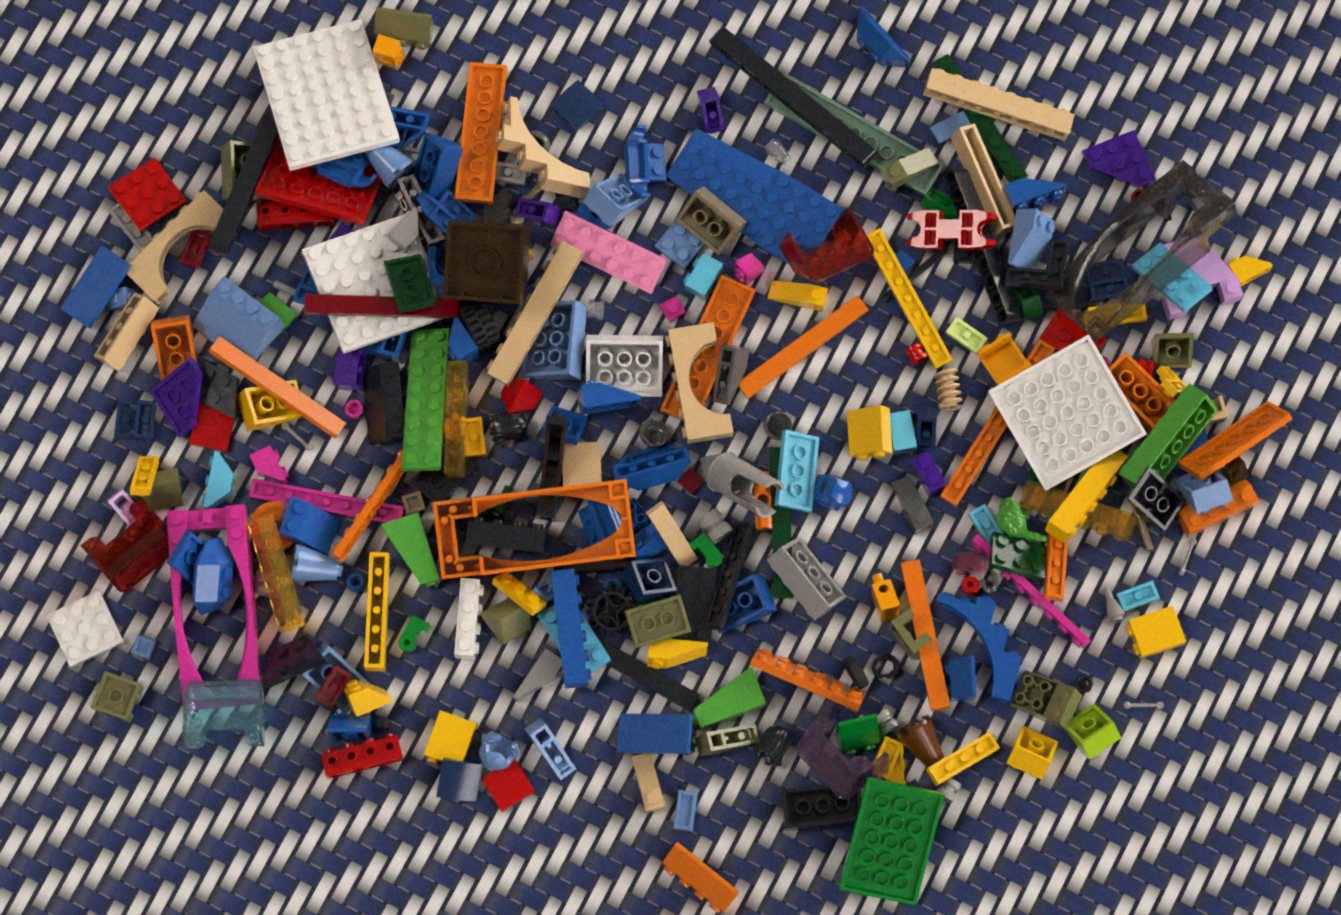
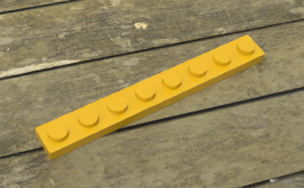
(909, 300)

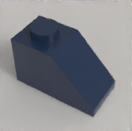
(925, 428)

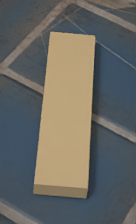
(671, 534)

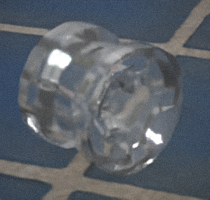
(596, 309)

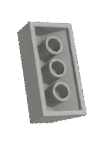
(806, 578)

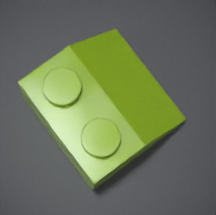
(1093, 731)

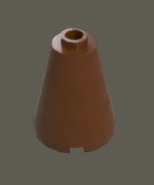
(922, 741)

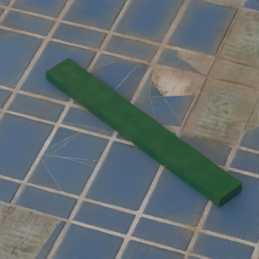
(781, 526)

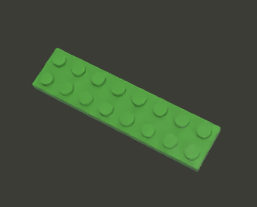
(426, 400)

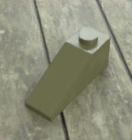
(908, 168)
(727, 739)

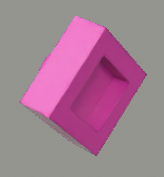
(672, 309)

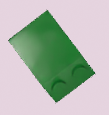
(857, 734)

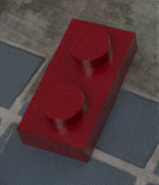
(195, 249)
(333, 686)

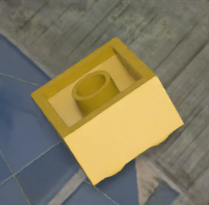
(365, 697)
(1032, 752)

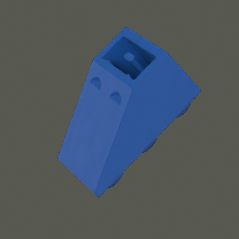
(1033, 193)
(387, 349)
(646, 538)

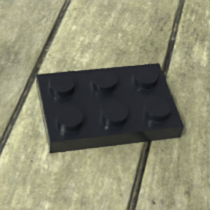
(435, 484)

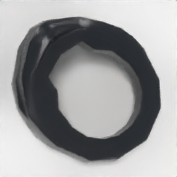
(890, 658)

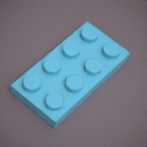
(1184, 290)
(797, 471)
(597, 655)

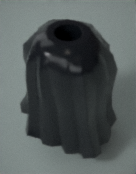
(507, 426)
(773, 745)

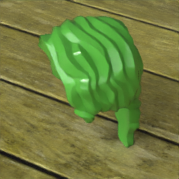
(1012, 520)

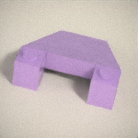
(1216, 274)

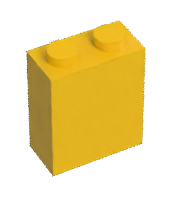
(869, 432)
(1155, 632)
(449, 738)

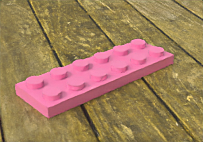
(611, 252)

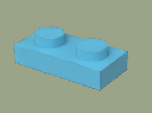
(984, 522)
(1138, 596)

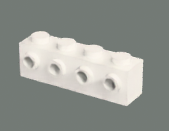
(467, 619)

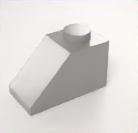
(406, 232)

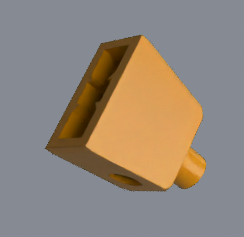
(885, 598)

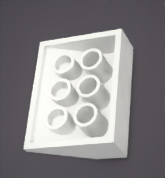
(626, 362)

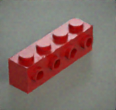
(284, 216)
(362, 757)

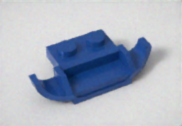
(643, 162)
(347, 170)
(444, 209)
(436, 267)
(599, 521)

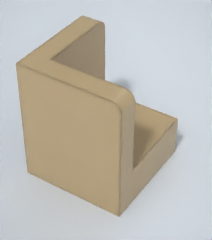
(1221, 414)

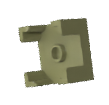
(904, 637)
(116, 696)

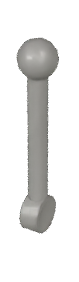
(285, 426)
(1192, 542)
(1159, 705)

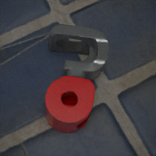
(971, 585)

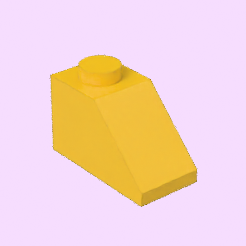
(1248, 268)

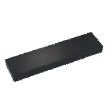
(596, 567)

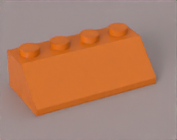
(1141, 391)
(1243, 499)
(700, 878)

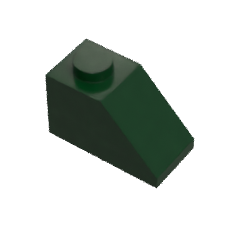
(1029, 302)

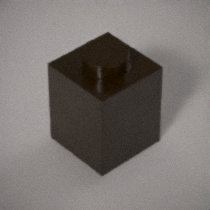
(1235, 471)

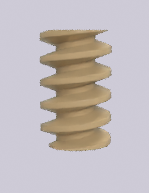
(947, 390)

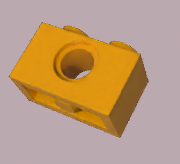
(388, 51)

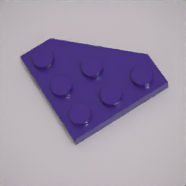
(1121, 160)
(180, 396)

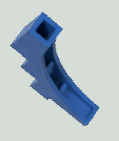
(979, 616)

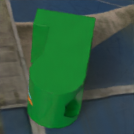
(707, 550)
(411, 633)

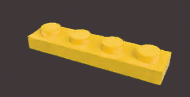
(962, 758)

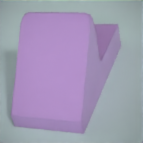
(121, 503)

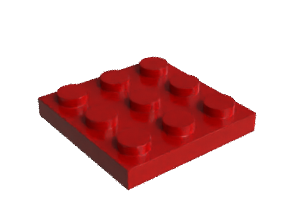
(147, 195)

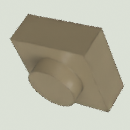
(413, 503)

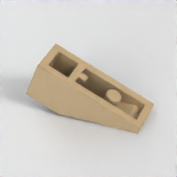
(648, 783)

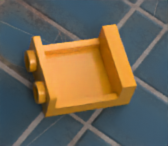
(1003, 359)

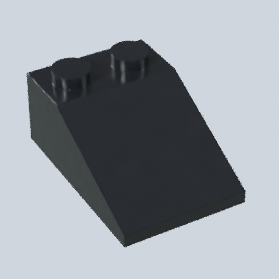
(1155, 500)

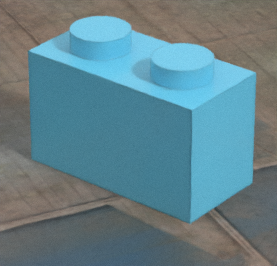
(703, 276)
(902, 432)

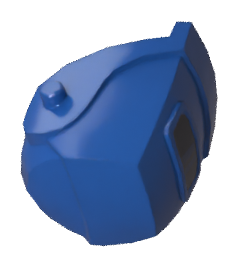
(832, 491)

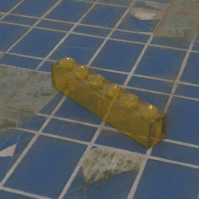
(456, 419)
(1103, 519)
(276, 573)

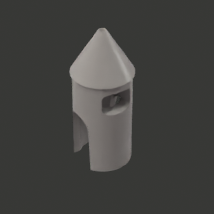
(735, 480)

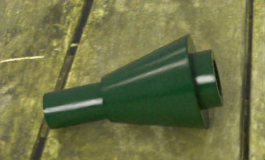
(498, 511)

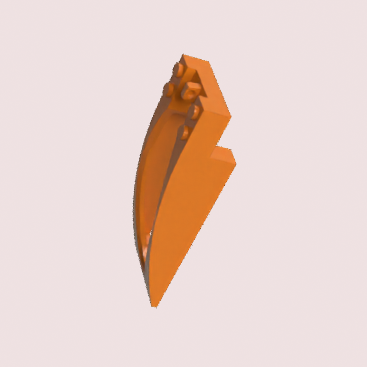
(615, 546)

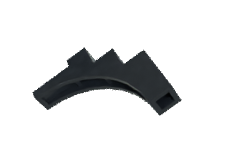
(552, 466)

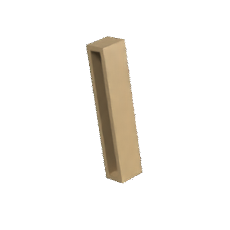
(984, 177)

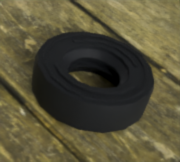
(855, 672)

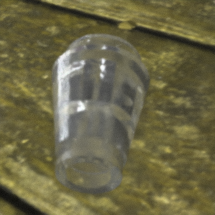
(777, 151)

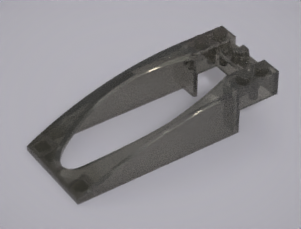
(1189, 247)

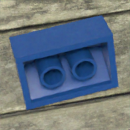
(437, 164)

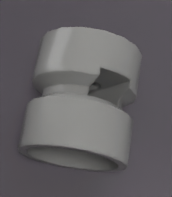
(714, 525)

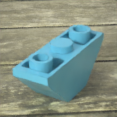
(219, 482)

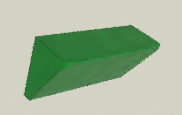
(938, 201)

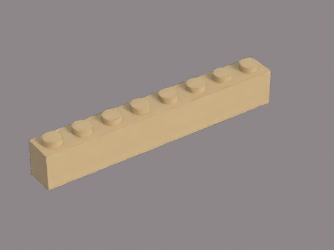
(998, 104)
(535, 314)

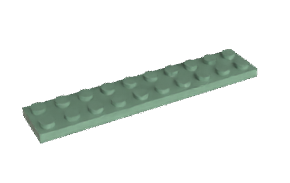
(886, 144)

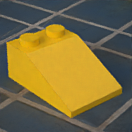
(263, 410)

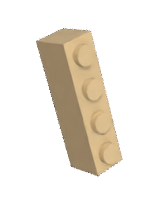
(126, 331)

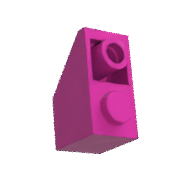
(748, 269)
(267, 465)

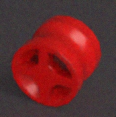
(916, 354)
(1146, 365)

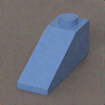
(550, 748)

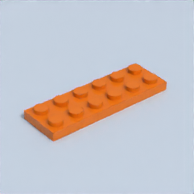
(1234, 440)
(802, 677)

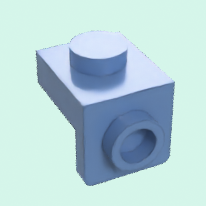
(120, 298)
(545, 590)

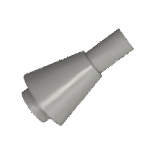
(1114, 611)

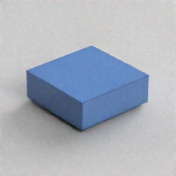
(143, 647)

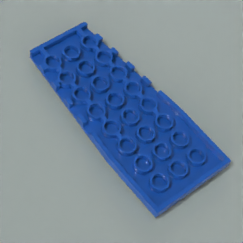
(757, 193)

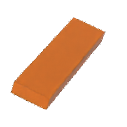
(1055, 569)

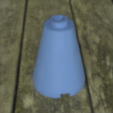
(389, 164)
(313, 565)

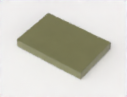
(657, 621)

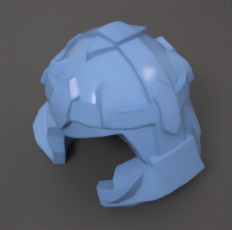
(497, 751)

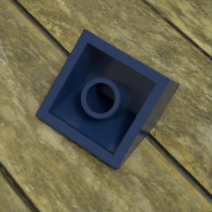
(649, 580)

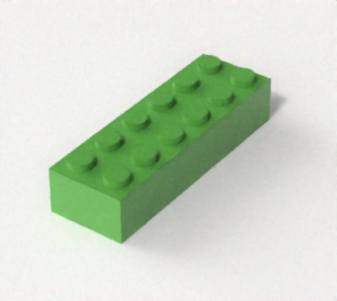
(1171, 435)

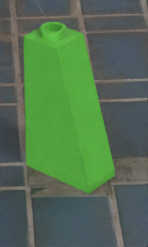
(411, 542)
(731, 701)

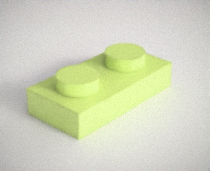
(966, 335)

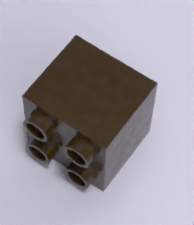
(486, 261)

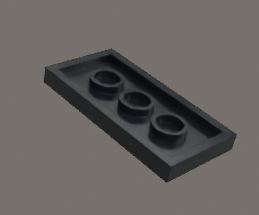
(697, 590)

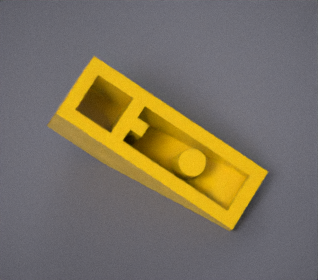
(798, 294)
(674, 652)

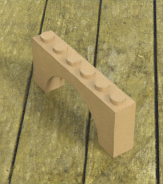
(147, 267)
(699, 422)

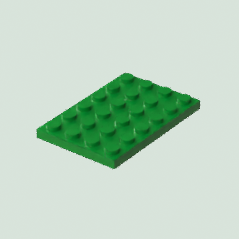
(891, 841)

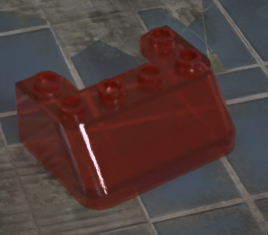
(847, 250)
(134, 550)

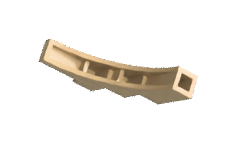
(533, 158)

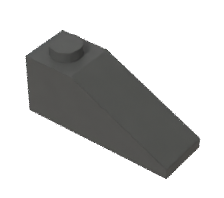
(729, 373)
(912, 505)

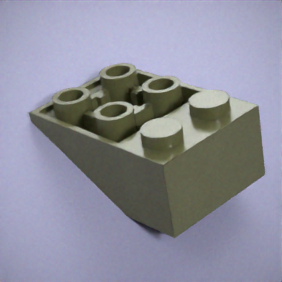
(1046, 699)

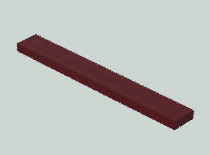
(375, 306)

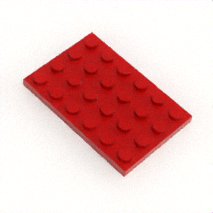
(314, 192)

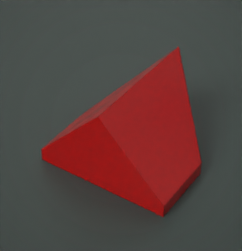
(520, 396)

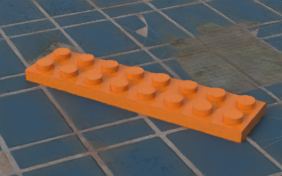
(480, 124)
(727, 311)

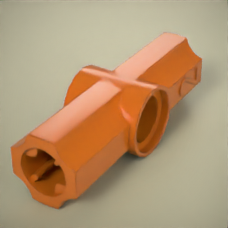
(763, 524)

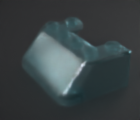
(223, 708)

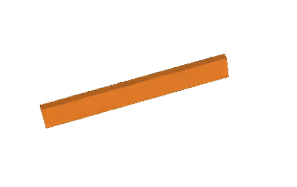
(802, 347)
(277, 387)
(923, 624)

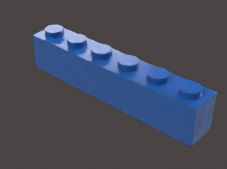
(569, 628)

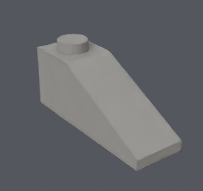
(542, 673)

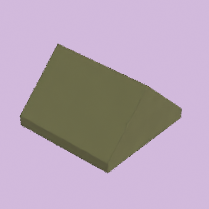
(1172, 350)
(165, 490)
(507, 620)

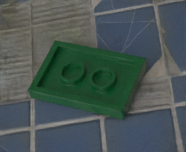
(409, 283)
(1017, 556)

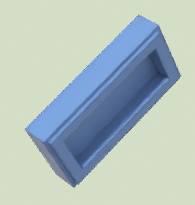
(943, 130)
(685, 810)

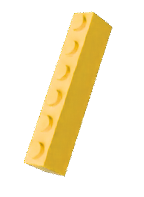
(1085, 496)
(377, 611)

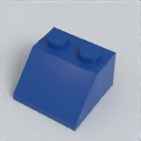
(461, 344)
(961, 678)

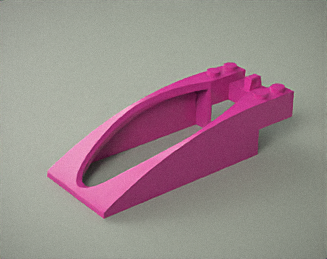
(234, 520)

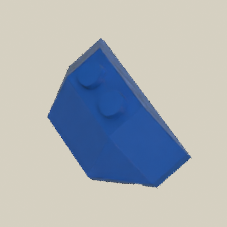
(878, 42)
(409, 125)
(652, 466)
(212, 576)

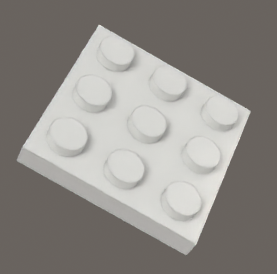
(85, 628)

